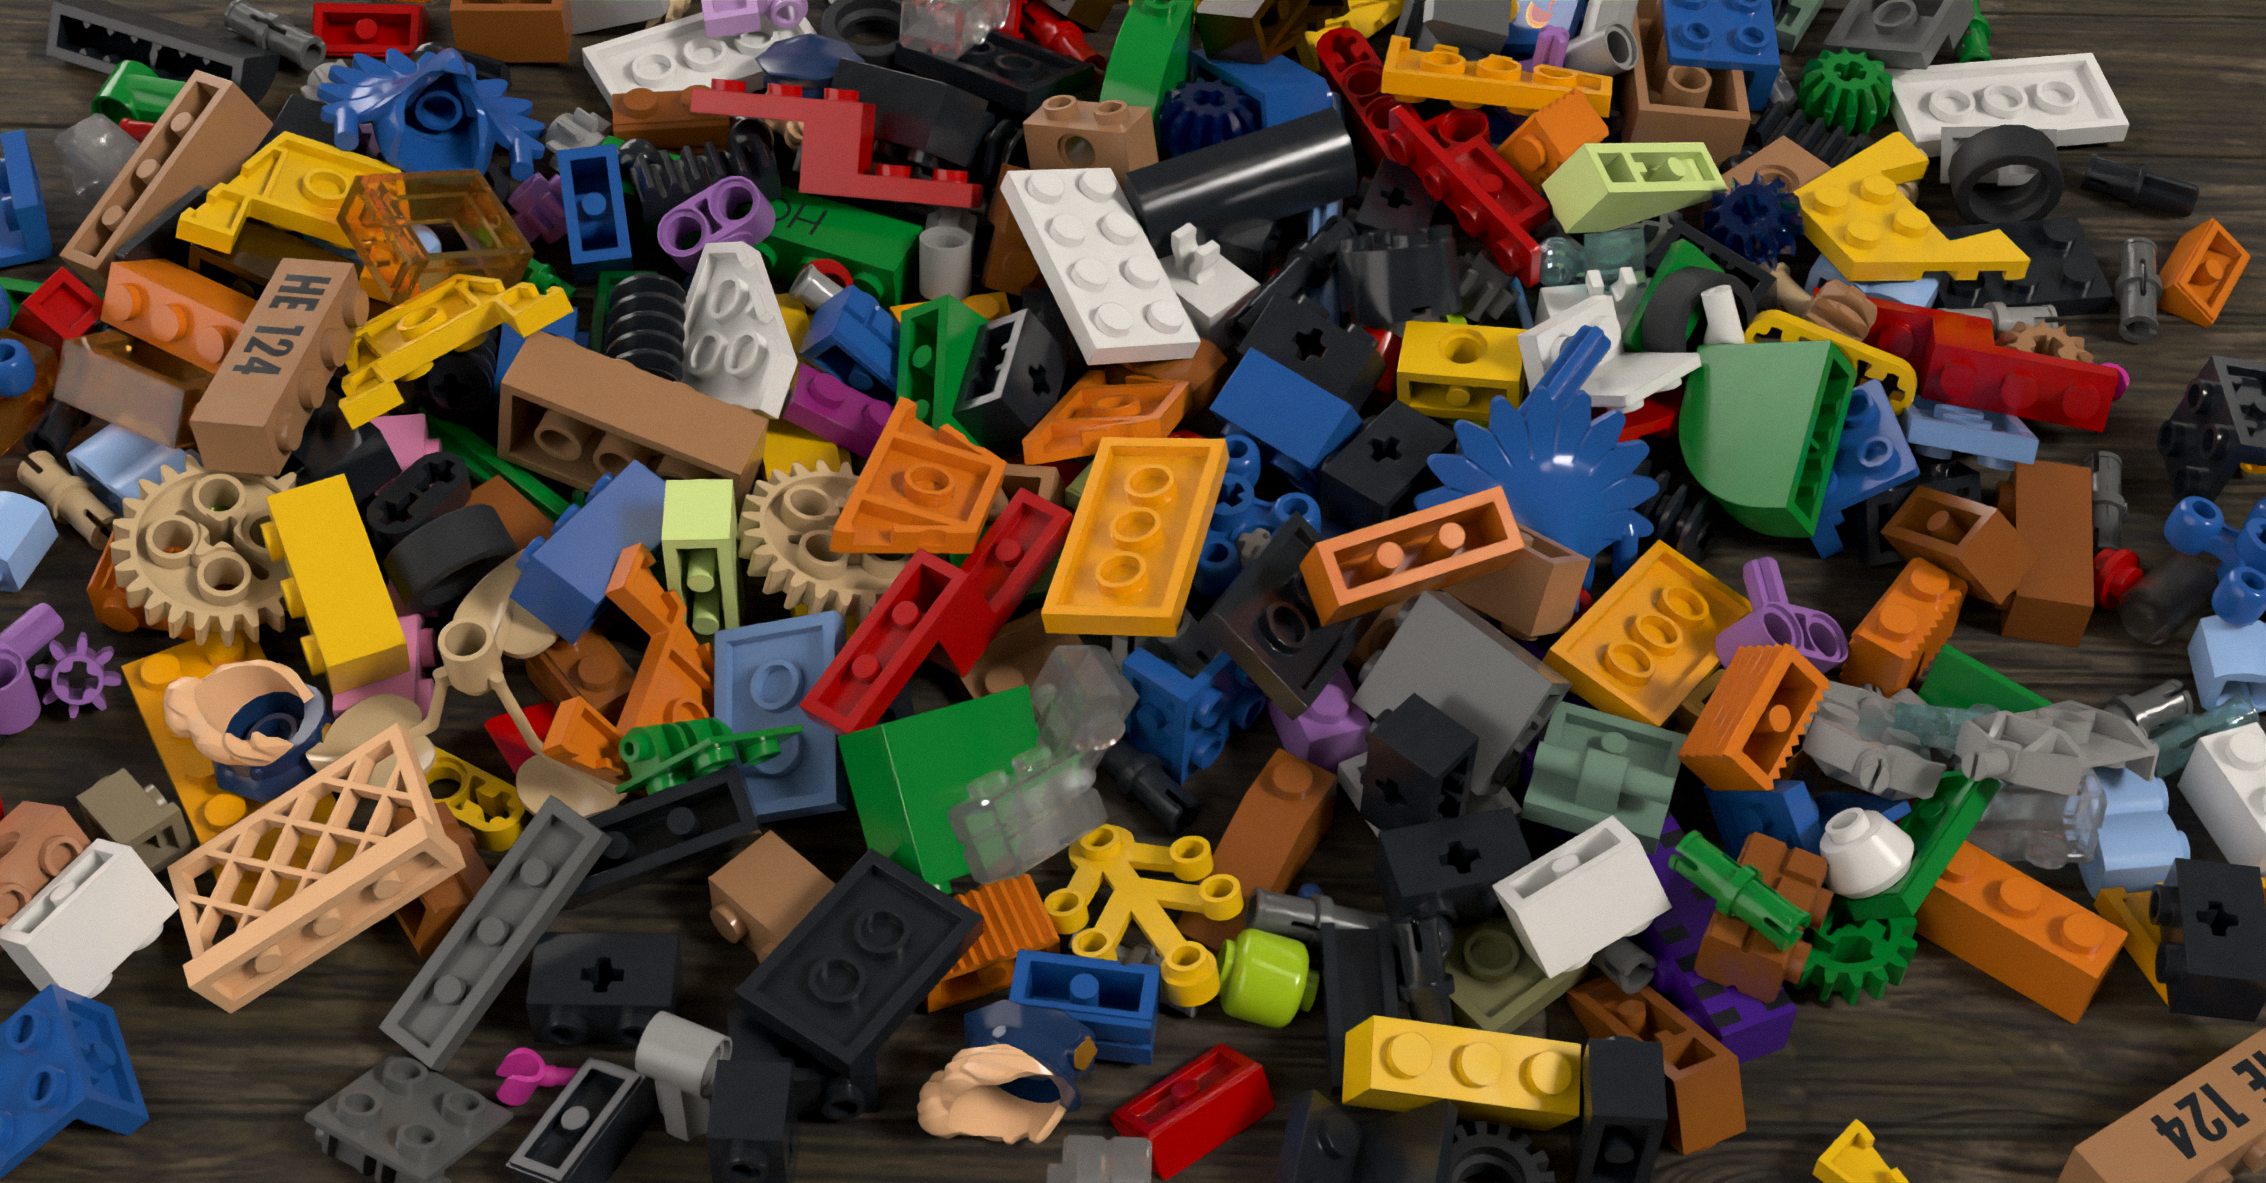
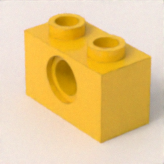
(1459, 369)

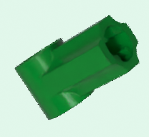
(135, 93)

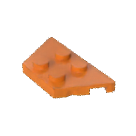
(1099, 410)
(919, 491)

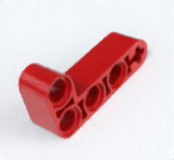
(1357, 73)

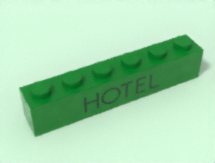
(871, 246)

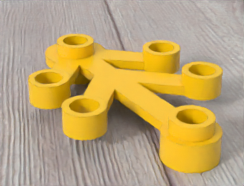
(1109, 859)

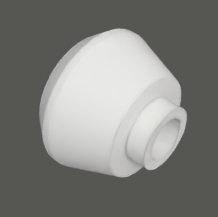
(1864, 853)

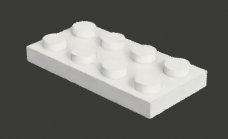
(682, 56)
(2033, 91)
(1099, 265)

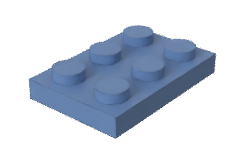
(1945, 428)
(758, 686)

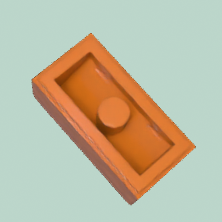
(2201, 273)

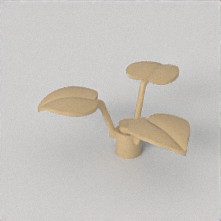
(471, 654)

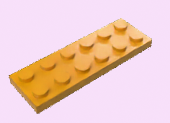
(192, 773)

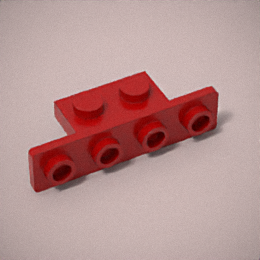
(1479, 189)

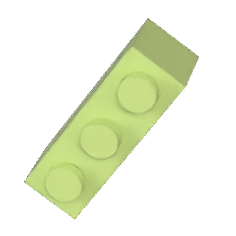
(703, 556)

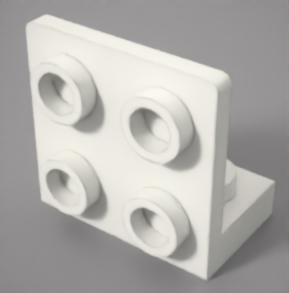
(1621, 376)

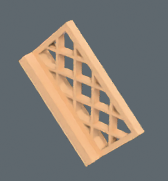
(325, 906)

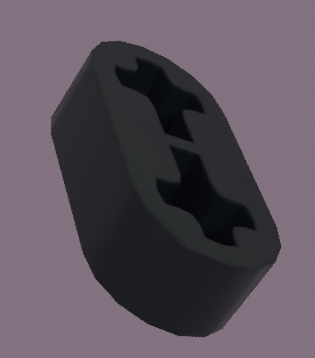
(415, 500)

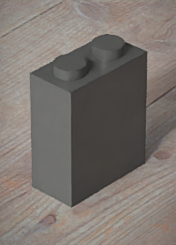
(1469, 675)

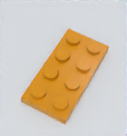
(1136, 537)
(1648, 638)

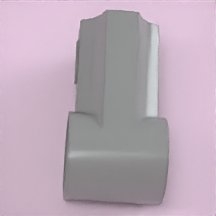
(1605, 39)
(947, 253)
(683, 1065)

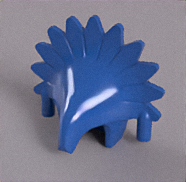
(430, 113)
(1556, 473)

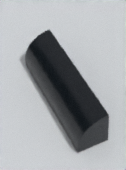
(105, 34)
(1245, 181)

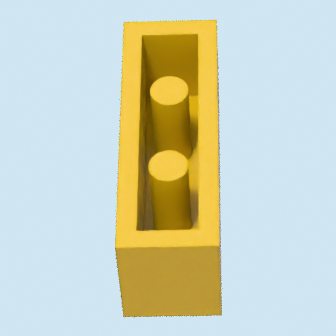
(335, 585)
(1482, 1072)

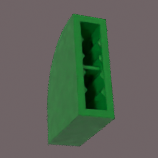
(1151, 55)
(1766, 429)
(919, 768)

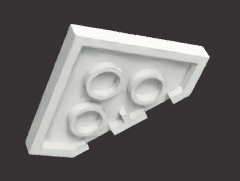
(736, 332)

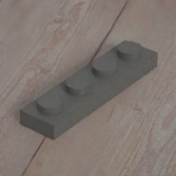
(495, 933)

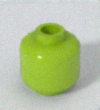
(1265, 978)

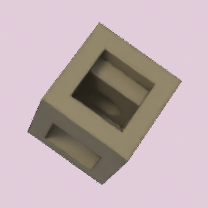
(136, 817)

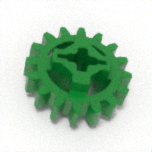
(1857, 953)

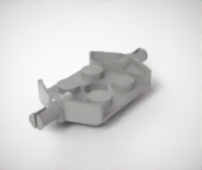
(1857, 744)
(2053, 746)

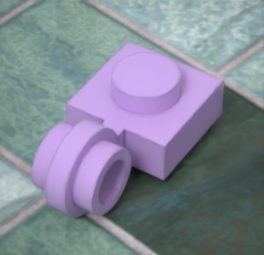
(743, 16)

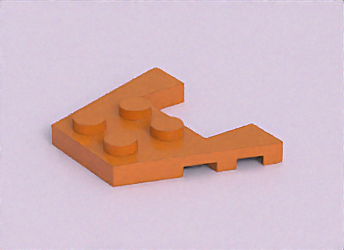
(669, 686)

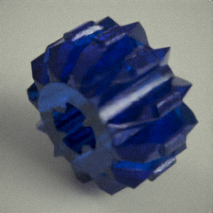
(1203, 115)
(1769, 206)

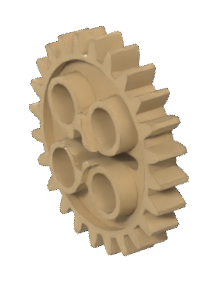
(788, 539)
(218, 551)

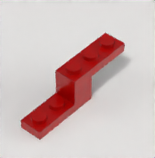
(837, 144)
(1966, 368)
(938, 614)

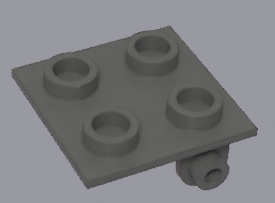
(404, 1122)

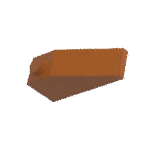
(1268, 839)
(1698, 1070)

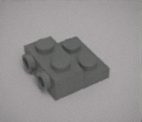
(1900, 30)

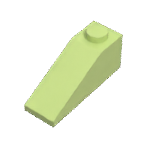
(1630, 182)

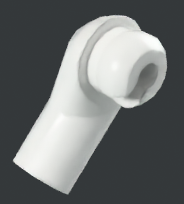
(1722, 317)

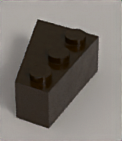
(1260, 28)

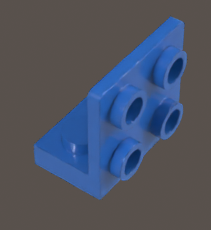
(1725, 37)
(22, 208)
(1867, 462)
(1184, 717)
(1788, 814)
(62, 1064)

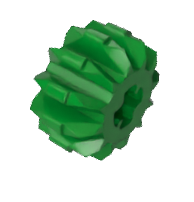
(1845, 91)

